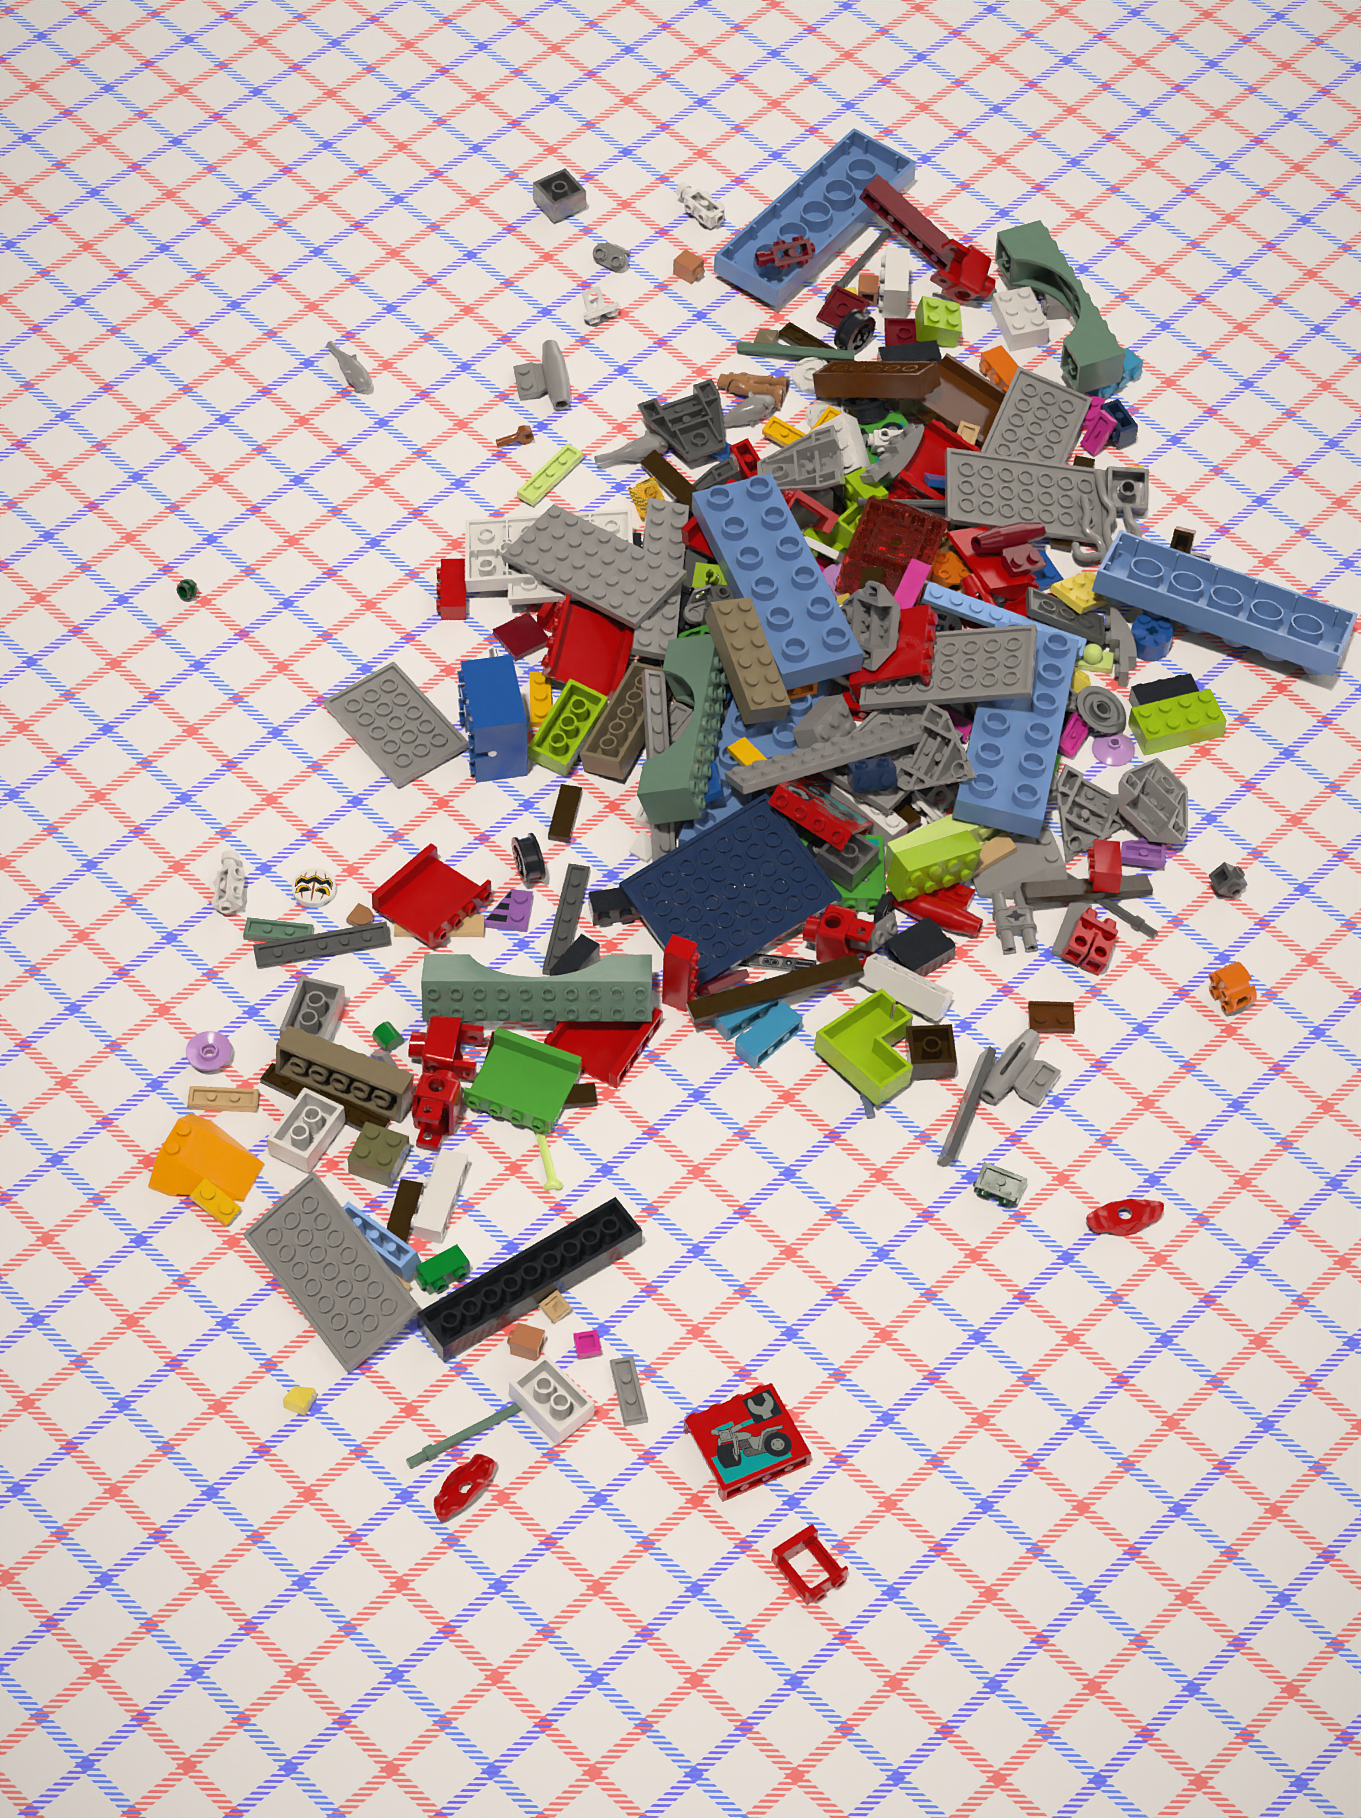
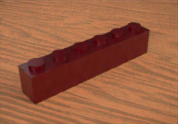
(907, 221)

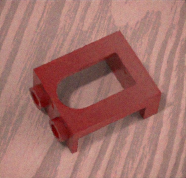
(826, 517)
(795, 1545)

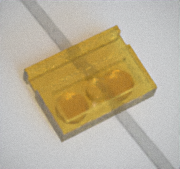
(646, 489)

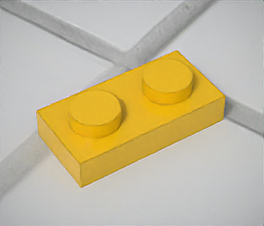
(215, 1202)

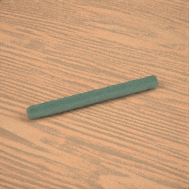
(795, 351)

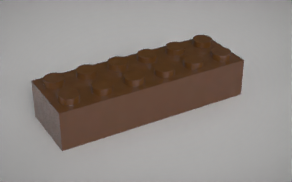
(876, 379)

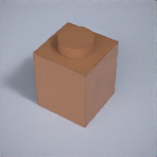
(688, 266)
(868, 288)
(526, 1341)

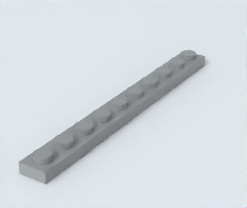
(656, 742)

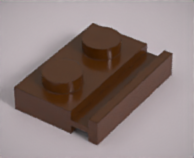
(1051, 1017)

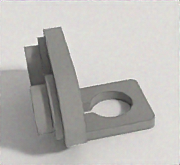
(611, 256)
(694, 610)

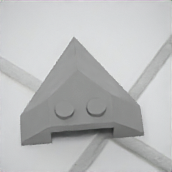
(874, 622)
(938, 757)
(1085, 812)

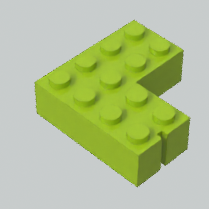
(861, 1045)

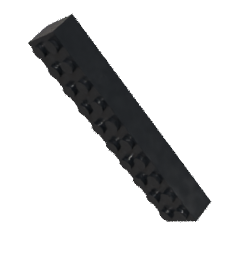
(529, 1279)

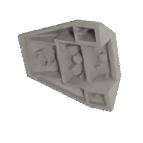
(807, 463)
(1155, 802)
(1034, 861)

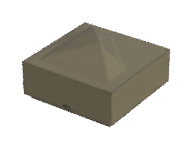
(766, 336)

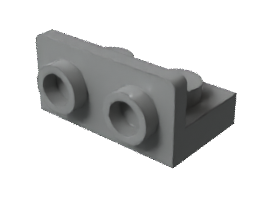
(884, 931)

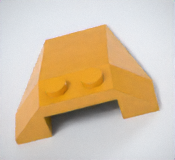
(201, 1151)

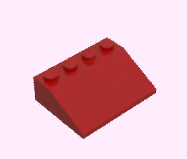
(989, 566)

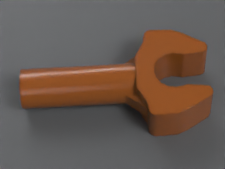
(524, 435)

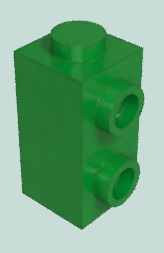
(442, 1270)

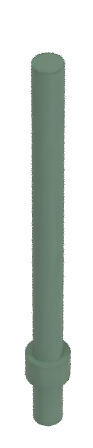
(430, 1451)

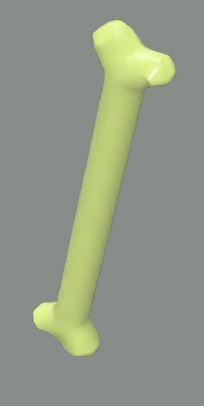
(552, 1181)

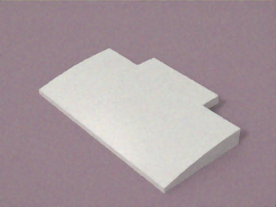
(491, 537)

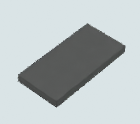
(1059, 614)

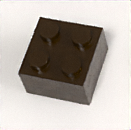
(931, 1051)

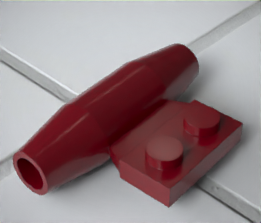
(1014, 545)

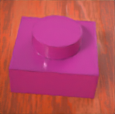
(587, 1344)

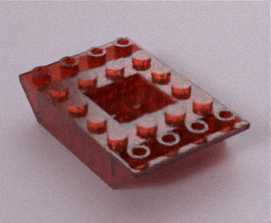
(886, 521)

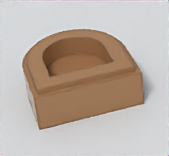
(360, 916)

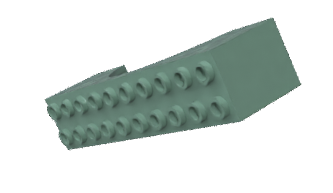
(1032, 259)
(676, 779)
(606, 991)

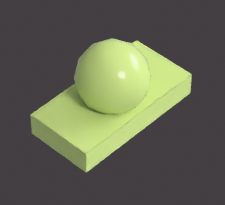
(1095, 659)

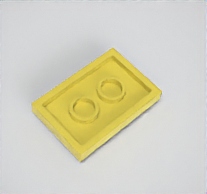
(1078, 592)

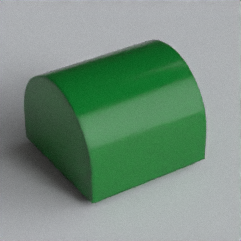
(387, 1036)

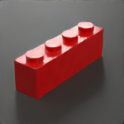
(680, 972)

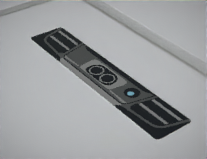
(777, 963)

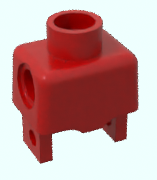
(966, 275)
(833, 933)
(442, 1043)
(437, 1094)

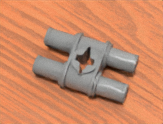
(1014, 922)

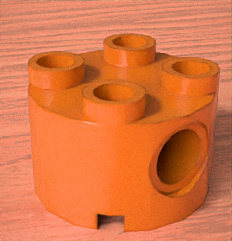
(950, 570)
(1232, 987)

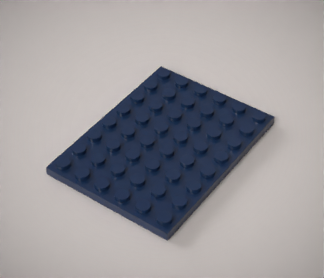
(732, 888)

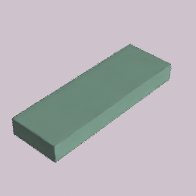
(273, 930)

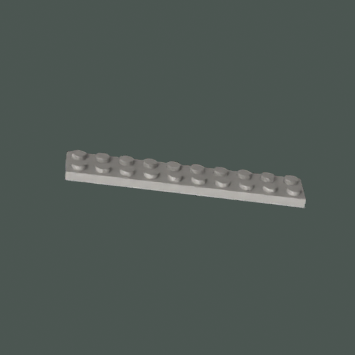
(664, 540)
(826, 755)

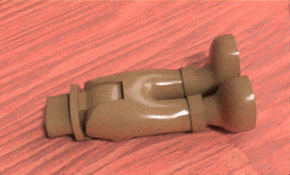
(743, 383)

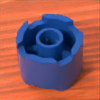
(1152, 637)

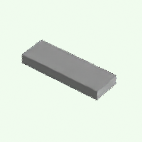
(1073, 912)
(628, 1391)

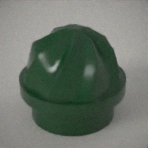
(187, 589)

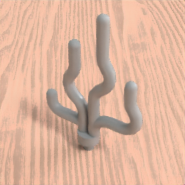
(1102, 547)

